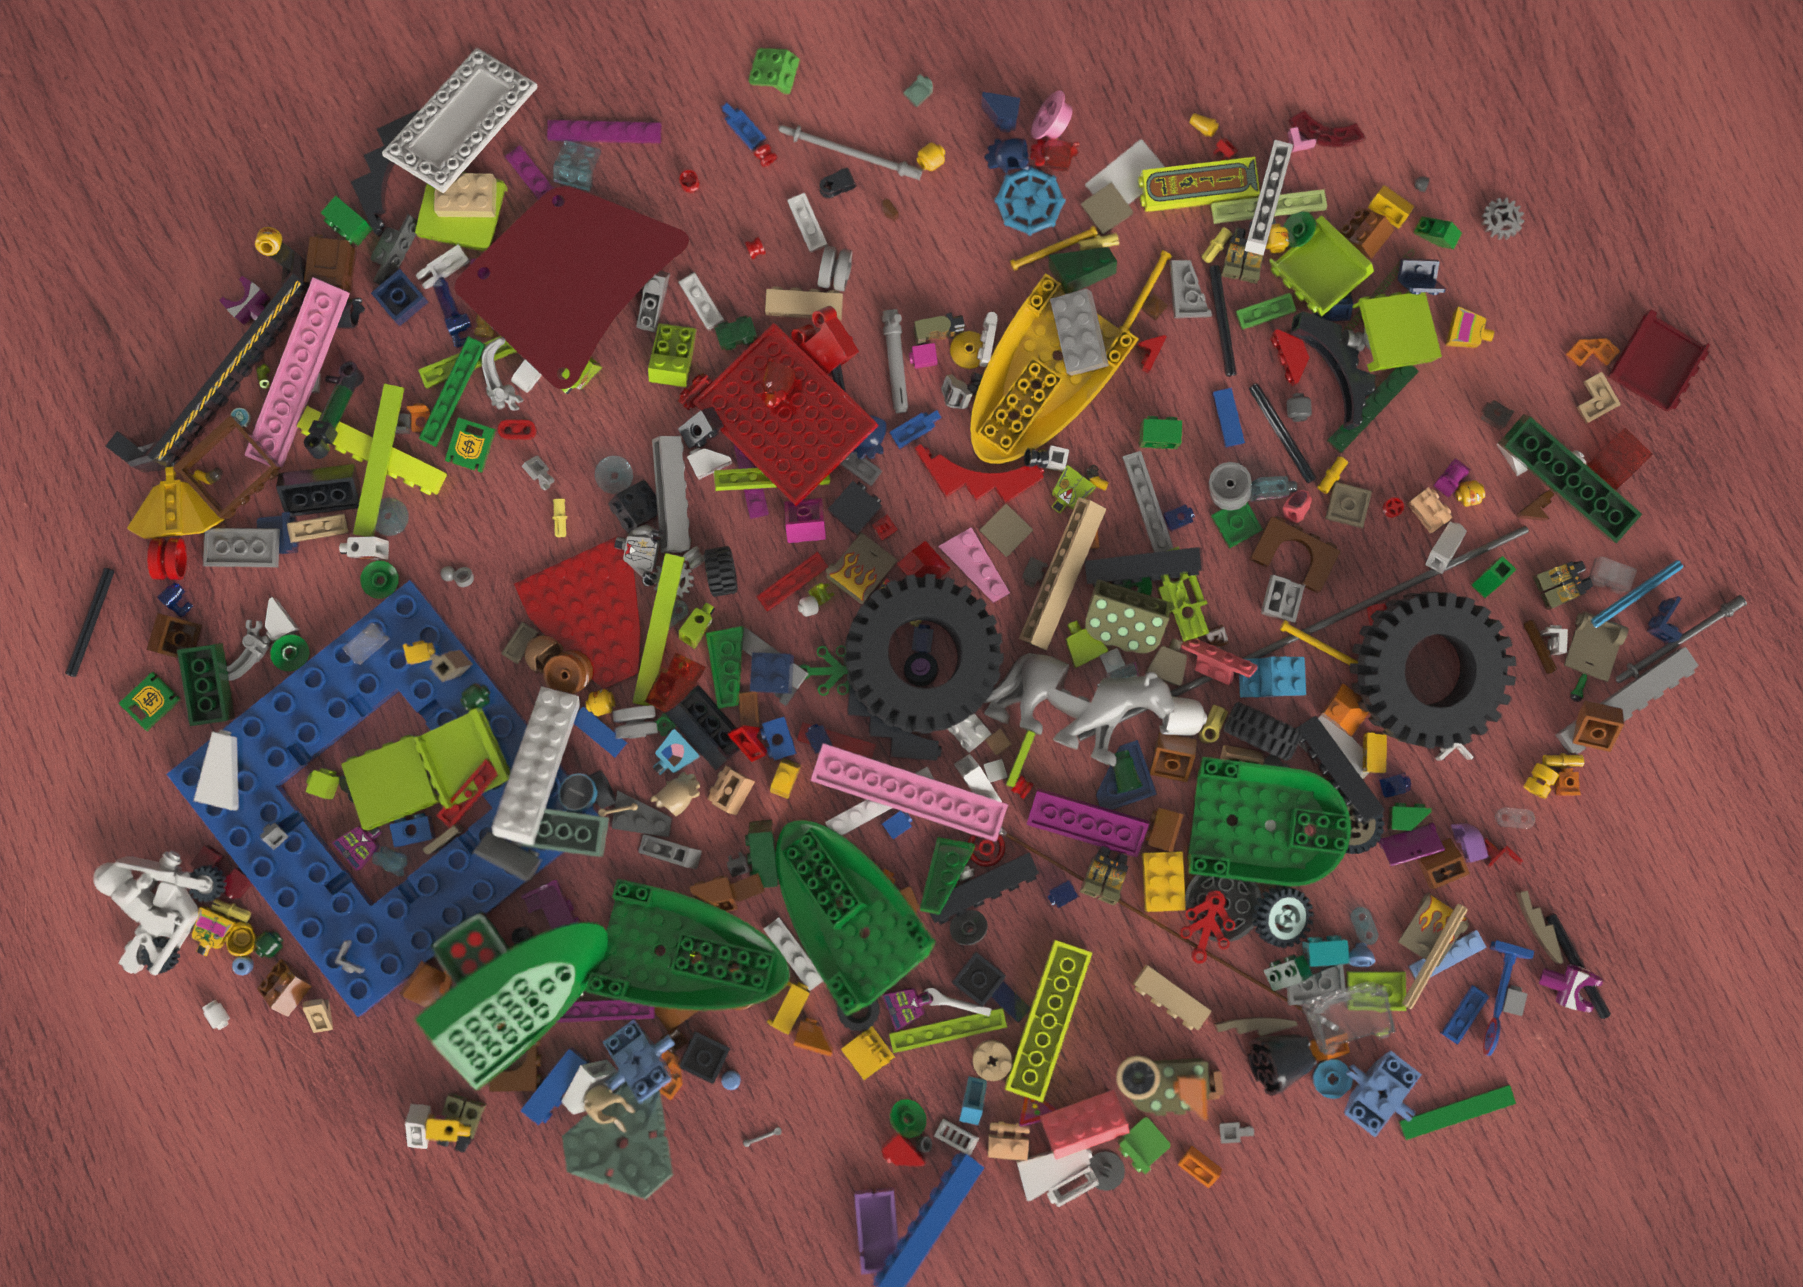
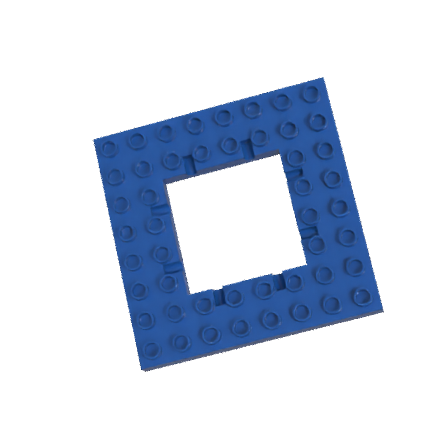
(303, 875)

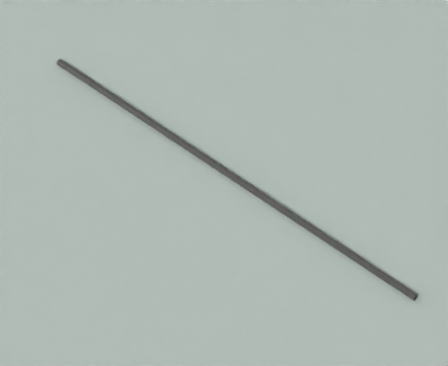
(1336, 617)

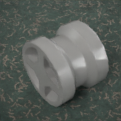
(694, 557)

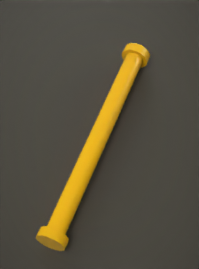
(1053, 248)
(1146, 290)
(1316, 643)

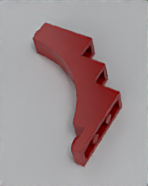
(953, 477)

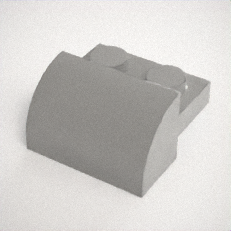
(1282, 599)

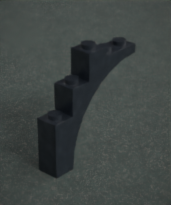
(1343, 360)

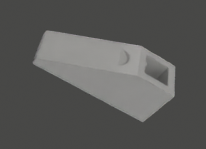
(652, 301)

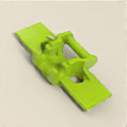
(1176, 594)

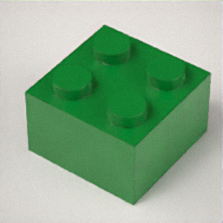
(347, 221)
(1160, 433)

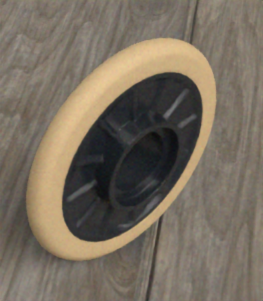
(1147, 1086)

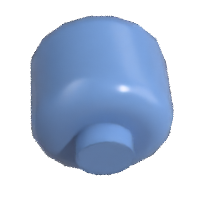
(242, 965)
(731, 1079)

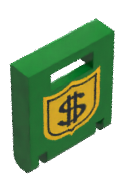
(470, 448)
(152, 698)

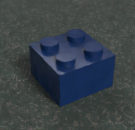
(399, 297)
(771, 673)

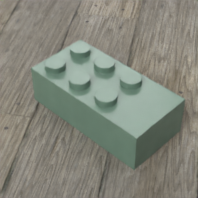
(571, 833)

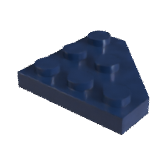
(1107, 792)

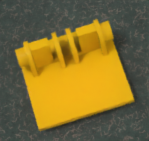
(868, 1053)

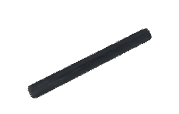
(1222, 319)
(1282, 433)
(89, 622)
(1575, 959)

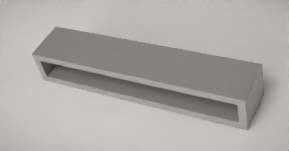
(671, 494)

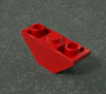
(1291, 355)

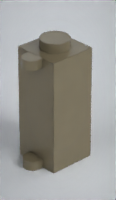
(450, 665)

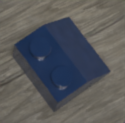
(1001, 110)

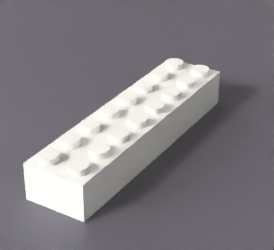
(536, 766)

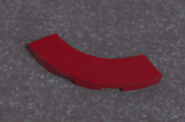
(1326, 136)

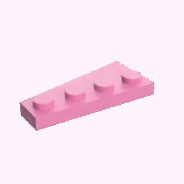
(973, 560)

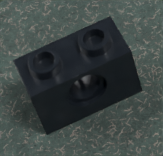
(701, 427)

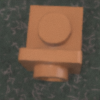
(1216, 1081)

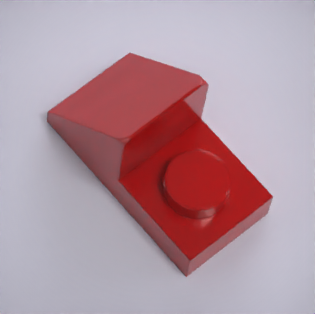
(1153, 347)
(747, 741)

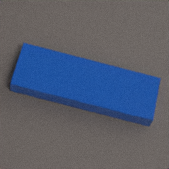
(1228, 417)
(599, 732)
(1464, 1014)

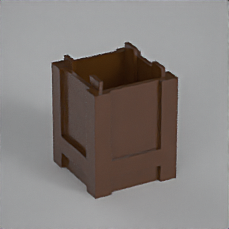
(330, 261)

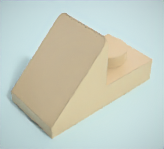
(318, 1014)

